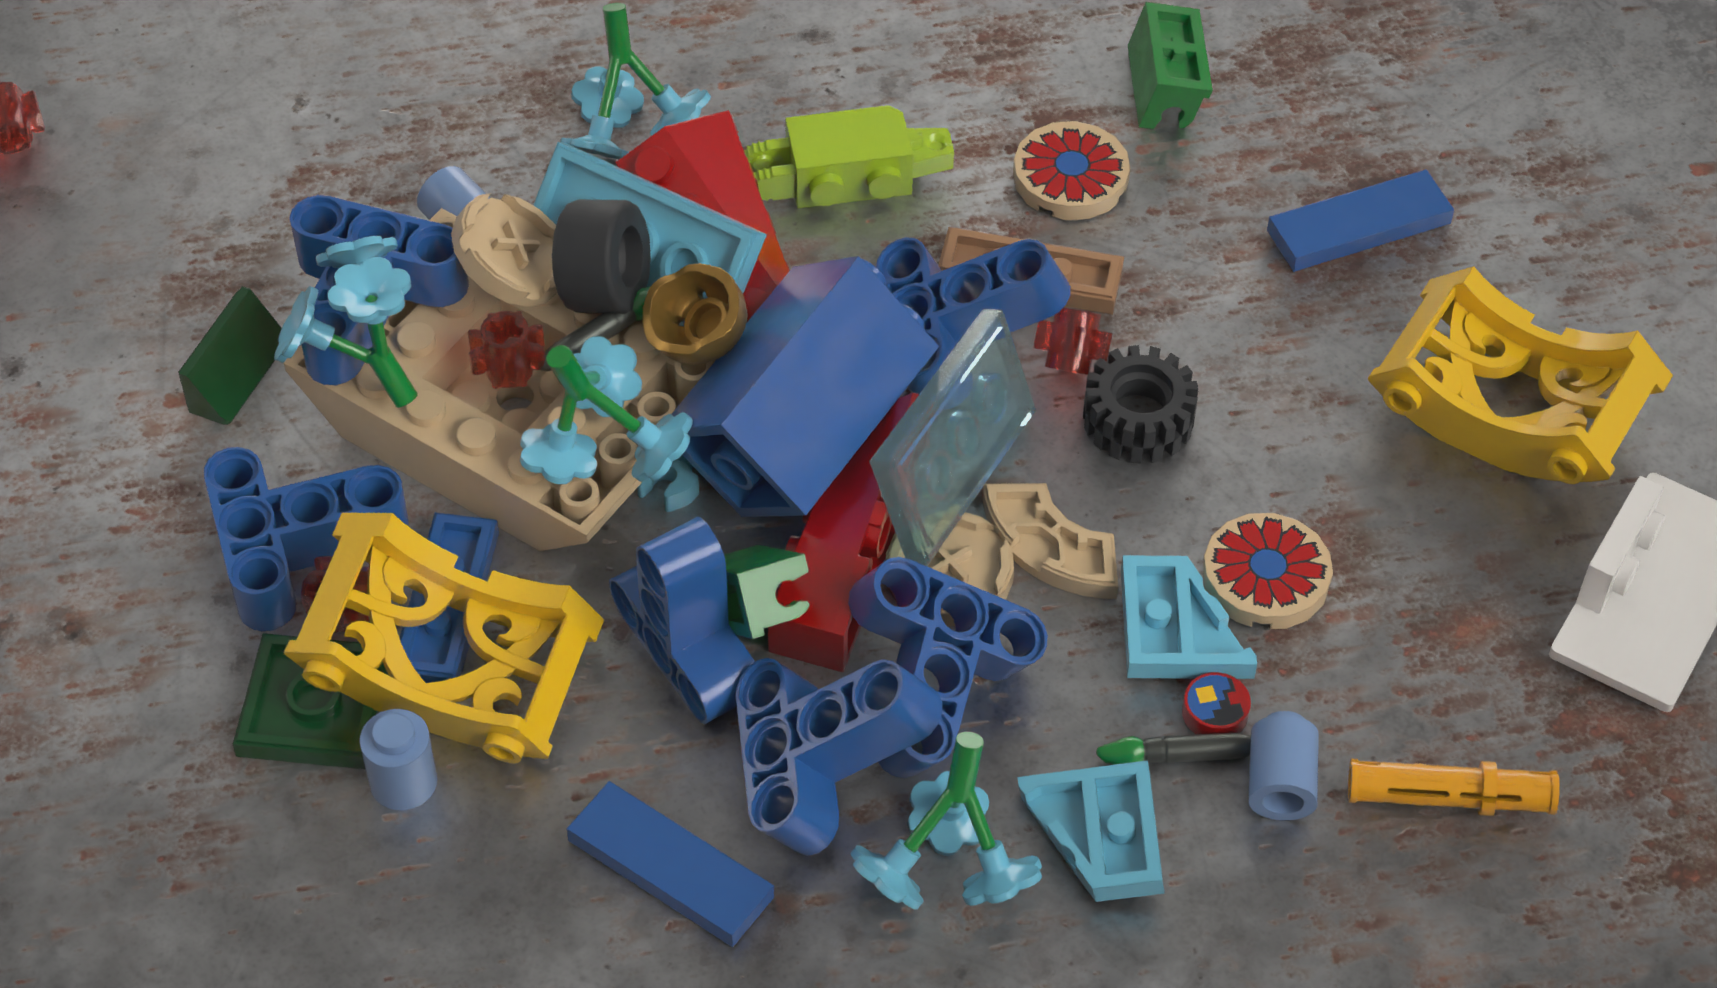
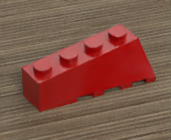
(709, 166)
(842, 543)

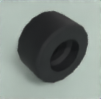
(600, 255)

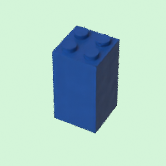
(803, 387)

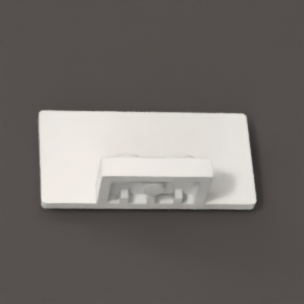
(1647, 595)

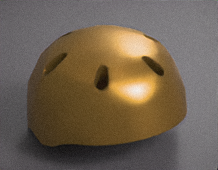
(710, 324)

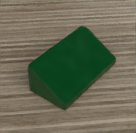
(230, 359)

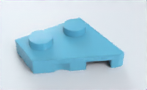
(1175, 624)
(1101, 826)

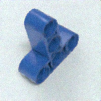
(422, 251)
(1013, 278)
(285, 527)
(680, 616)
(947, 653)
(810, 737)

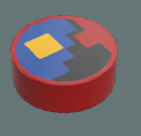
(1216, 704)

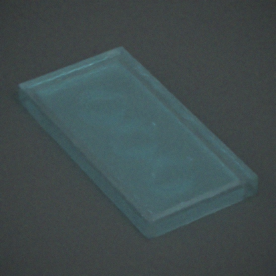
(953, 436)

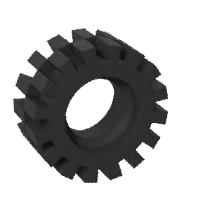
(1143, 377)

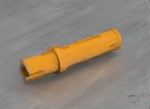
(1454, 786)

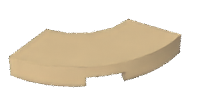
(1050, 543)

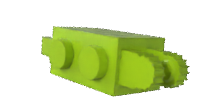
(848, 157)

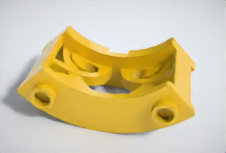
(1538, 445)
(405, 558)

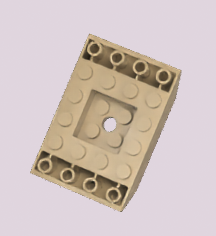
(469, 445)

